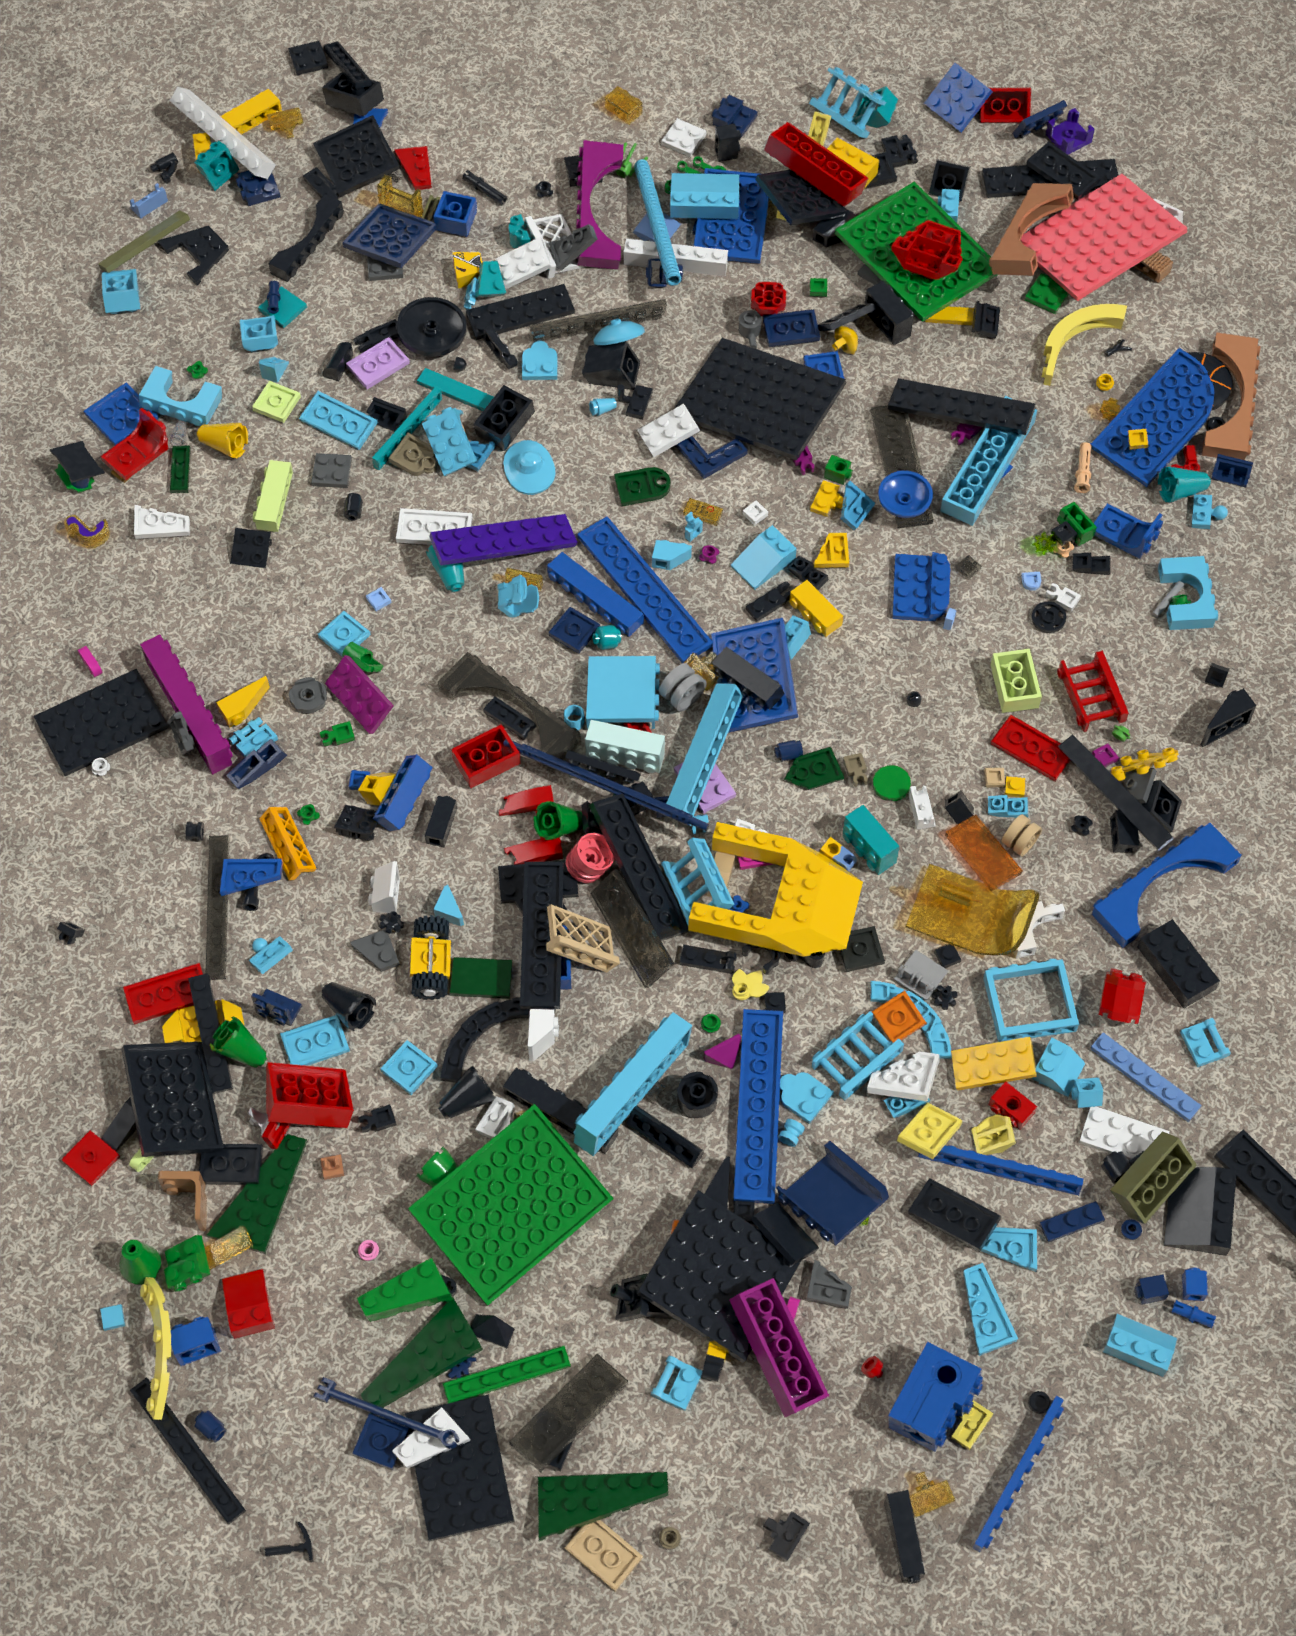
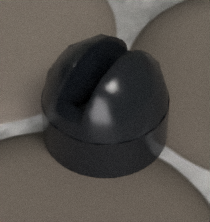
(460, 364)
(915, 701)

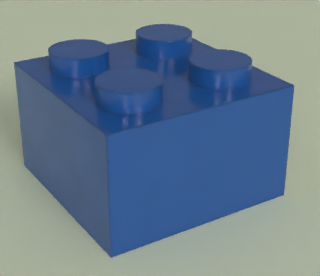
(455, 213)
(194, 1341)

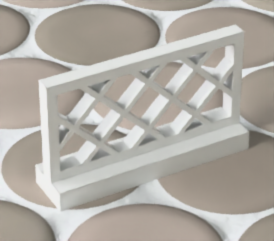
(535, 232)

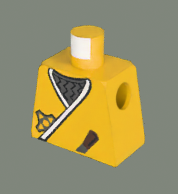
(466, 267)

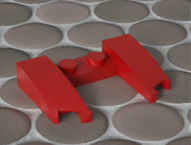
(536, 850)

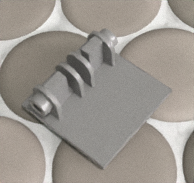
(920, 975)

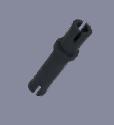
(479, 184)

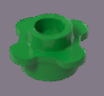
(197, 374)
(1180, 599)
(305, 810)

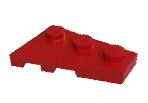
(416, 165)

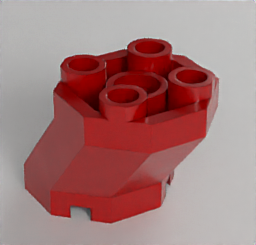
(768, 298)
(1122, 996)

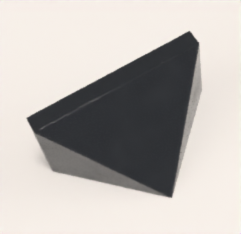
(492, 1330)

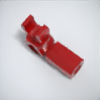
(1190, 459)

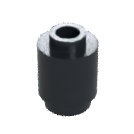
(353, 506)

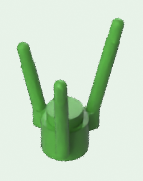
(626, 169)

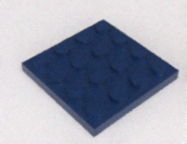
(390, 235)

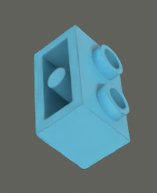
(949, 202)

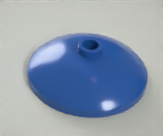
(908, 487)

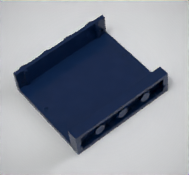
(834, 1195)

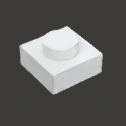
(755, 512)

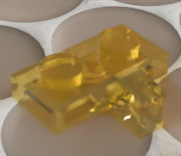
(285, 120)
(704, 667)
(930, 1495)

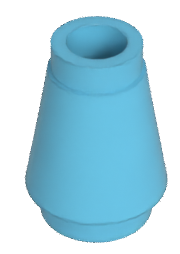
(601, 406)

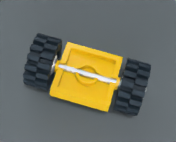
(430, 957)

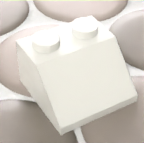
(385, 888)
(542, 1032)

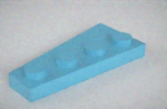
(988, 1315)

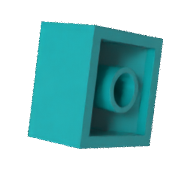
(881, 114)

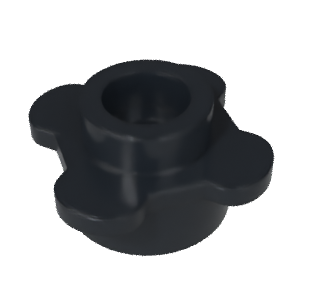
(543, 189)
(1081, 820)

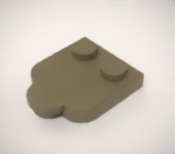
(414, 456)

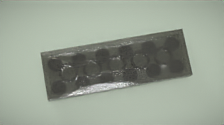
(632, 928)
(568, 1412)

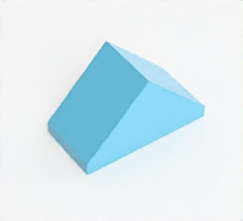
(272, 368)
(448, 908)

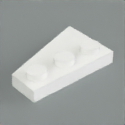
(158, 524)

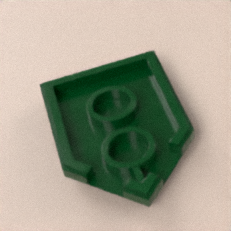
(815, 769)

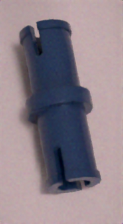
(273, 297)

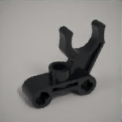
(813, 961)

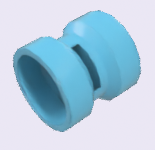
(791, 1132)

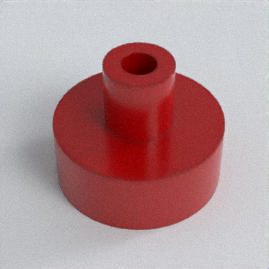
(872, 1367)

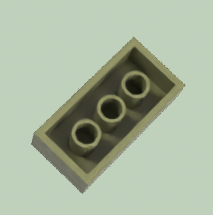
(1153, 1177)

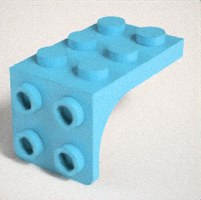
(449, 440)

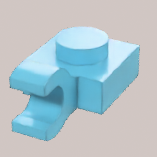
(693, 528)

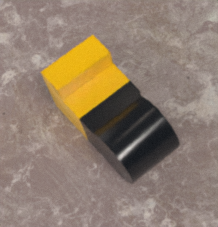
(714, 1362)

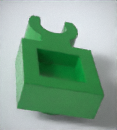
(341, 733)

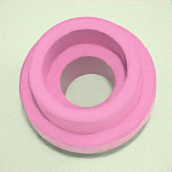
(368, 1244)

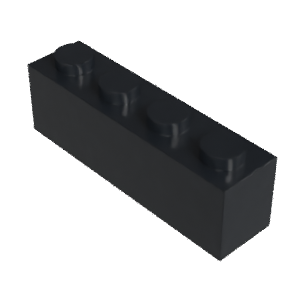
(747, 678)

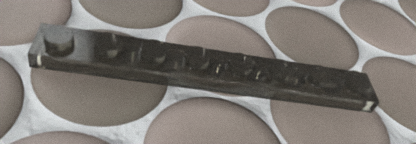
(216, 910)

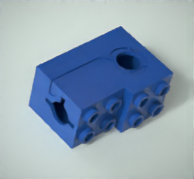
(933, 1396)

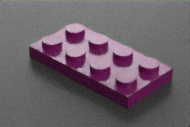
(359, 694)

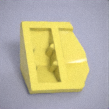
(993, 1135)

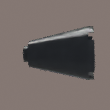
(350, 1005)
(466, 1094)

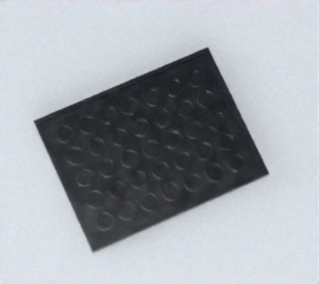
(760, 398)

